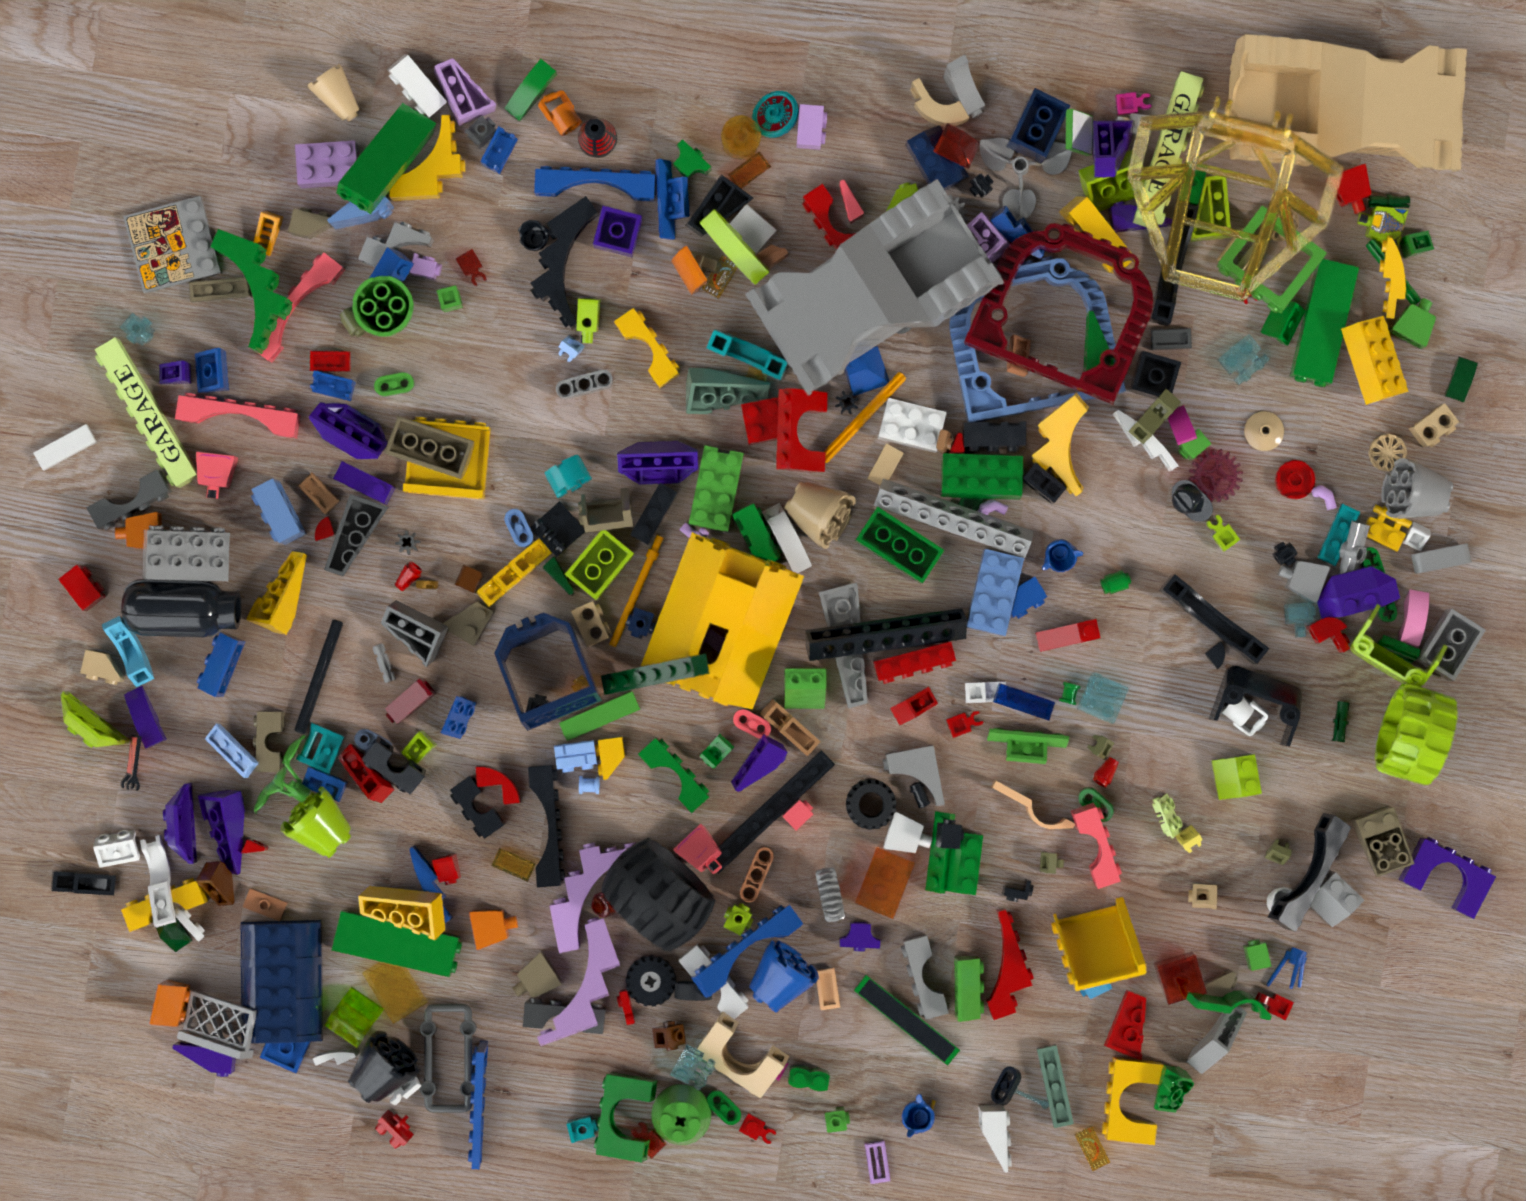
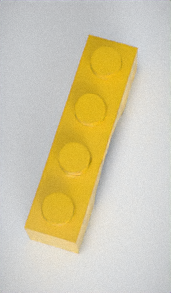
(633, 327)
(140, 914)

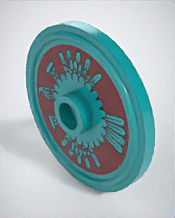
(776, 114)

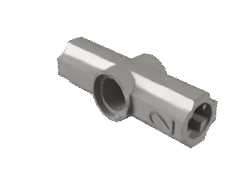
(1353, 549)

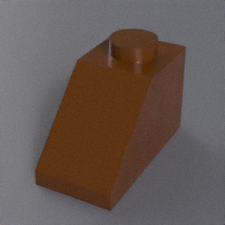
(217, 883)

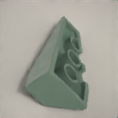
(716, 389)

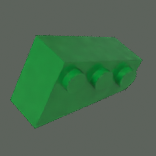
(756, 533)

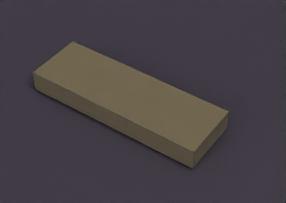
(219, 289)

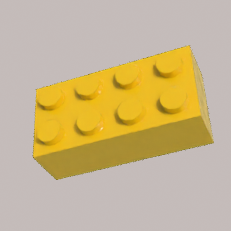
(1374, 360)

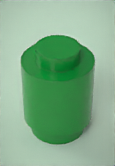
(1115, 582)

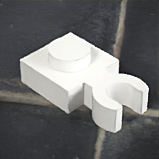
(405, 1091)

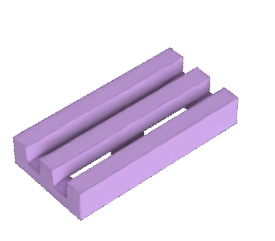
(875, 1144)

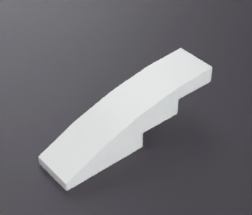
(1152, 445)

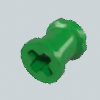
(1069, 693)

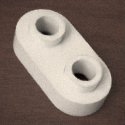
(195, 929)

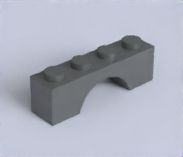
(152, 488)
(538, 1013)

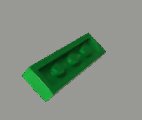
(938, 859)

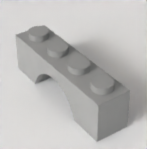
(931, 1002)

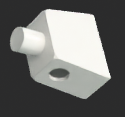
(905, 835)

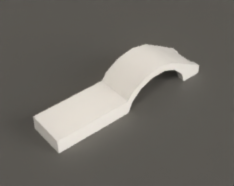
(160, 880)

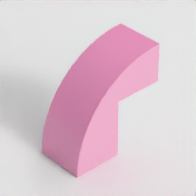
(1415, 618)

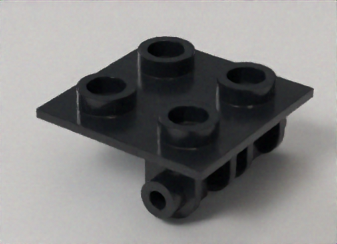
(557, 529)

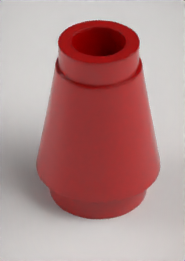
(408, 576)
(1105, 772)

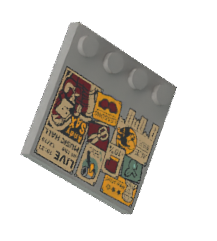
(172, 244)

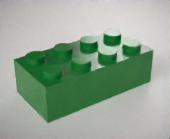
(981, 476)
(899, 545)

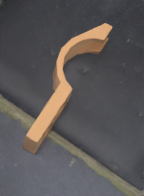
(1062, 824)

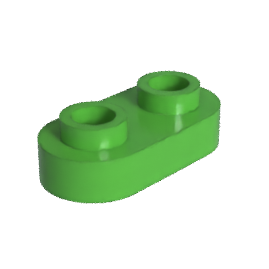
(394, 383)

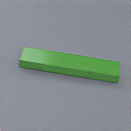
(599, 716)

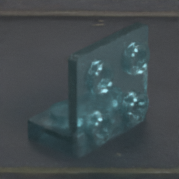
(1102, 698)

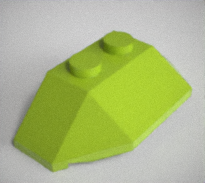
(89, 724)

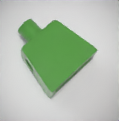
(1415, 324)

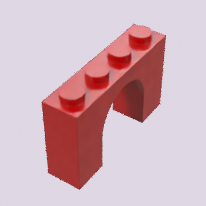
(790, 452)

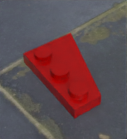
(1127, 1028)

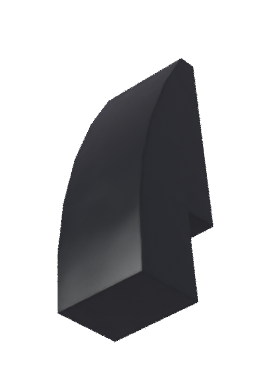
(83, 882)

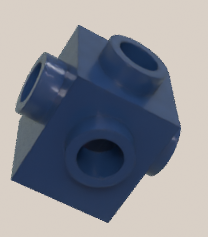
(646, 617)

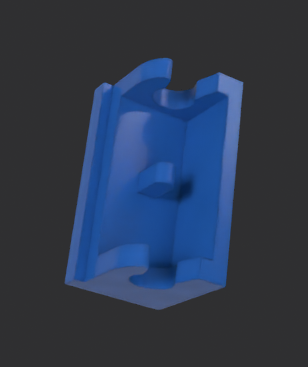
(499, 150)
(332, 386)
(316, 778)

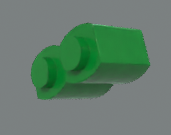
(803, 1077)

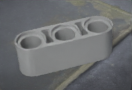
(594, 386)
(1441, 558)

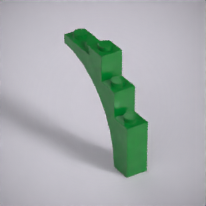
(262, 281)

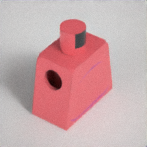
(215, 472)
(700, 850)

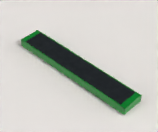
(906, 1020)

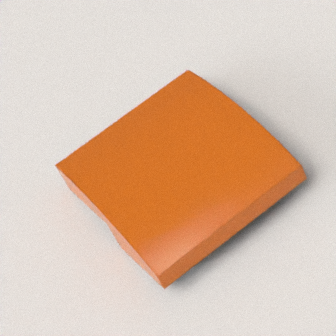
(689, 270)

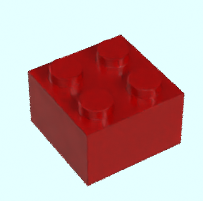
(761, 420)

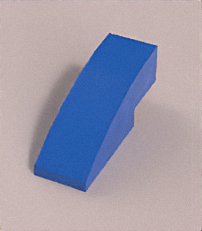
(1011, 228)

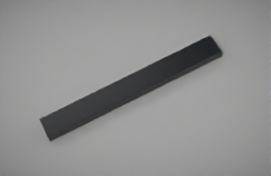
(773, 808)

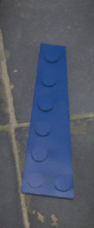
(479, 1059)

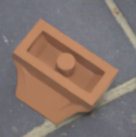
(772, 255)

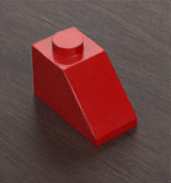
(914, 706)
(447, 869)

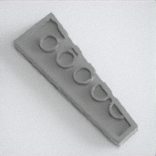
(842, 608)

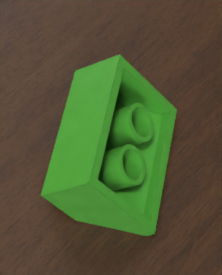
(968, 988)

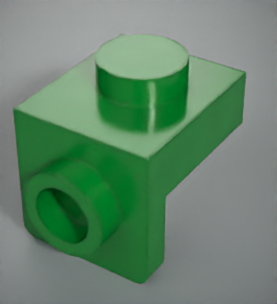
(716, 751)

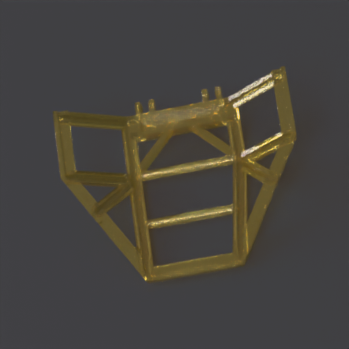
(1233, 131)

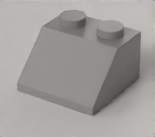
(1335, 899)

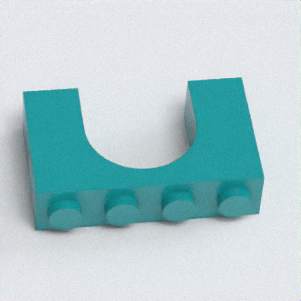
(737, 348)

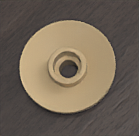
(1255, 436)

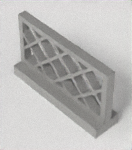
(211, 1040)

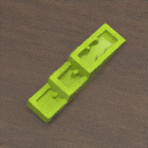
(734, 247)

